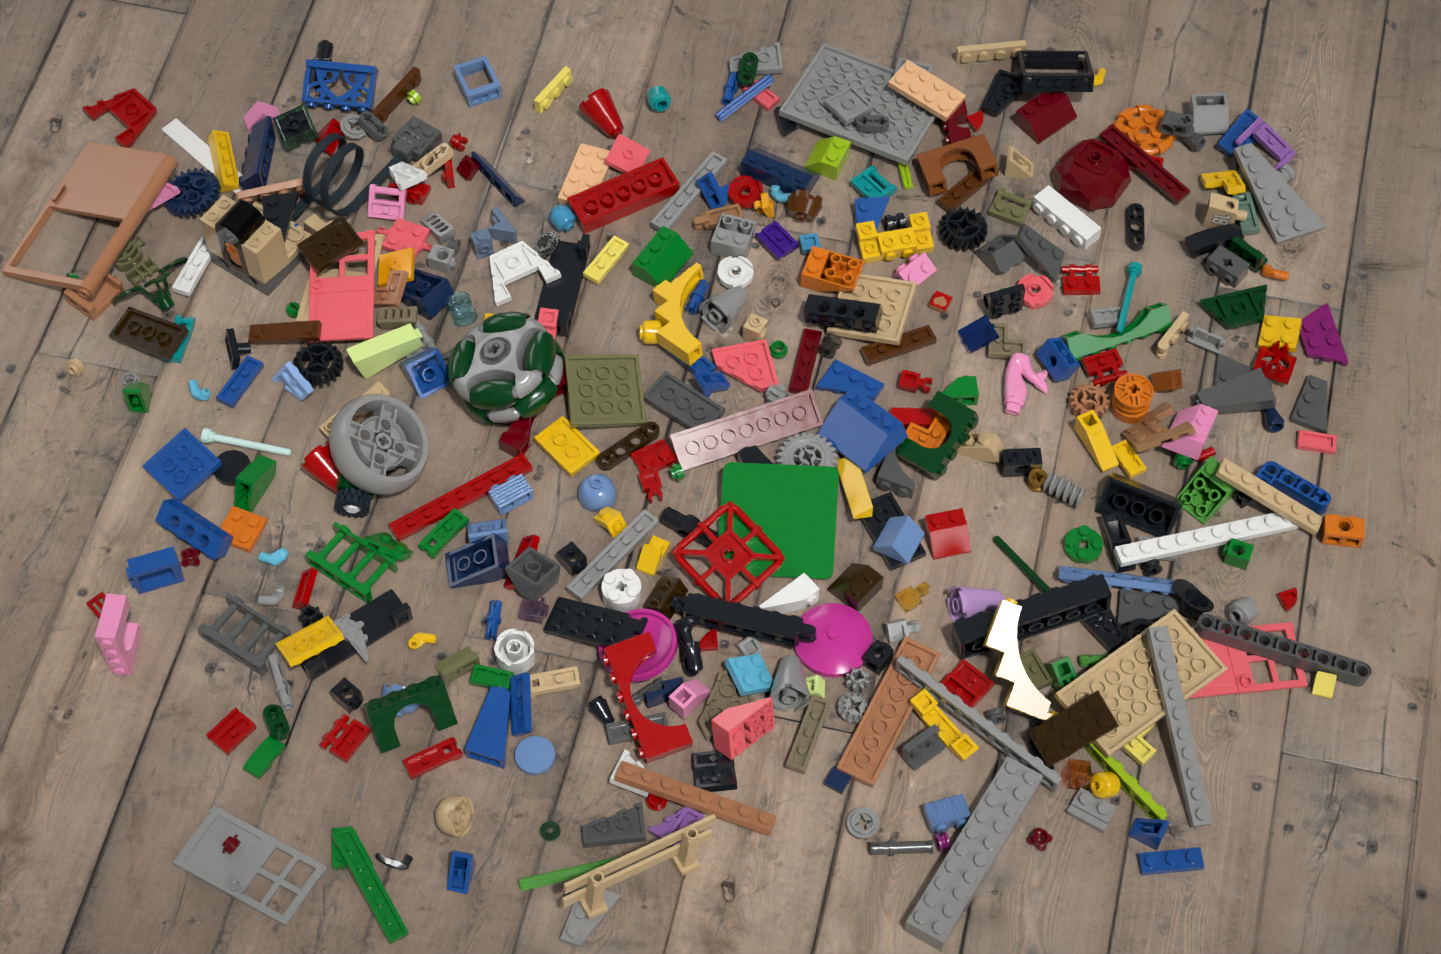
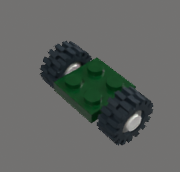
(351, 500)

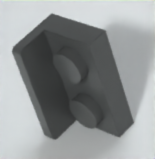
(923, 747)

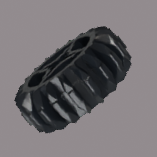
(973, 233)
(319, 357)

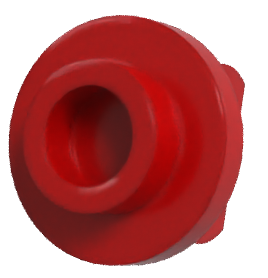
(456, 141)

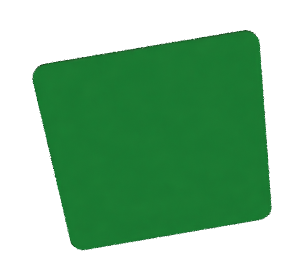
(794, 509)

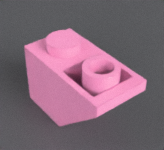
(688, 697)

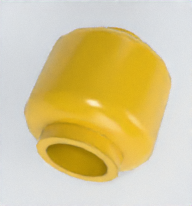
(648, 331)
(1105, 785)

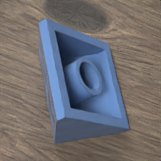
(485, 528)
(899, 539)

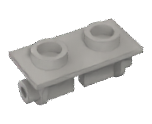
(1207, 340)

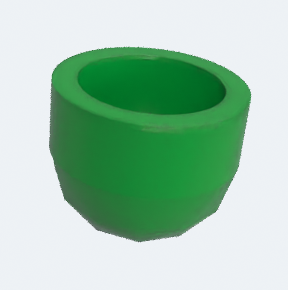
(290, 311)

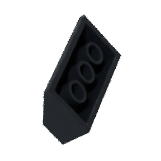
(1140, 505)

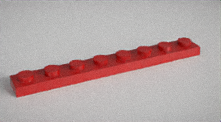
(458, 497)

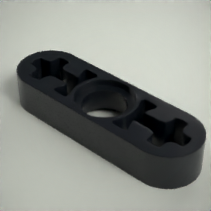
(1131, 233)

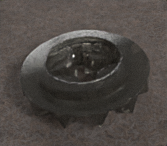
(542, 242)

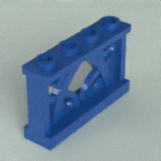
(324, 67)

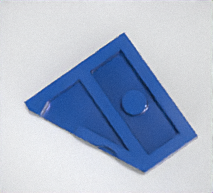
(870, 209)

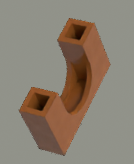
(972, 149)

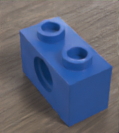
(1058, 359)

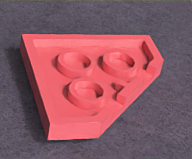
(748, 363)

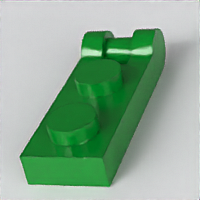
(443, 533)

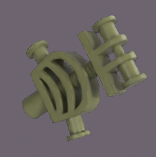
(131, 261)

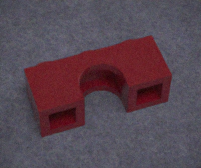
(954, 132)

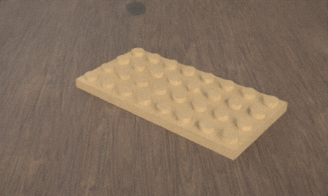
(1131, 685)

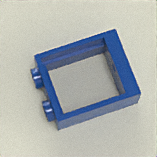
(154, 570)

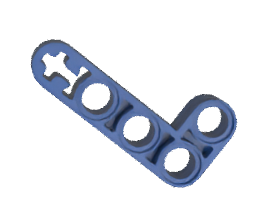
(1315, 497)

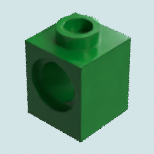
(1239, 561)

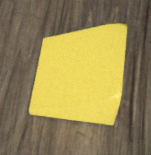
(1324, 684)

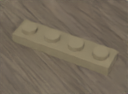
(808, 734)

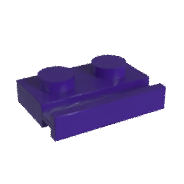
(777, 240)

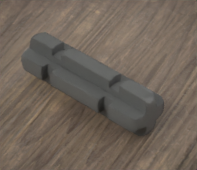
(657, 685)

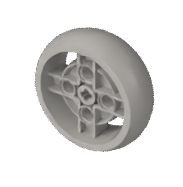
(357, 456)

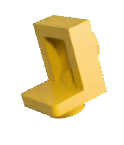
(611, 520)

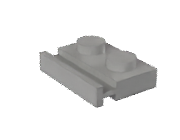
(1091, 810)

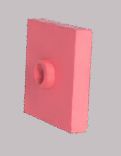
(626, 154)

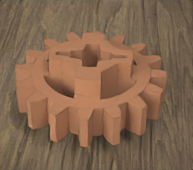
(1089, 399)

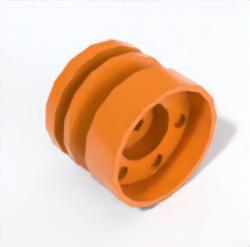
(1131, 398)

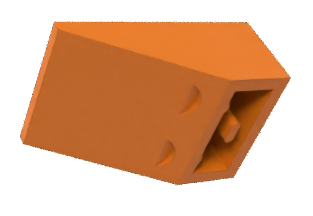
(830, 271)

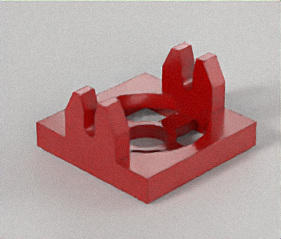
(1278, 354)

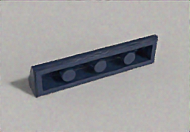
(497, 180)

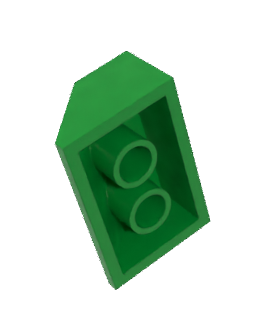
(661, 258)

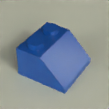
(426, 372)

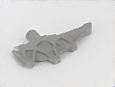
(353, 634)

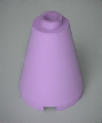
(968, 601)

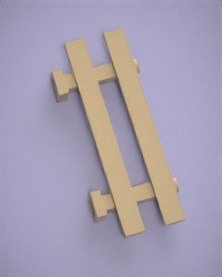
(683, 856)

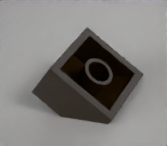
(857, 585)

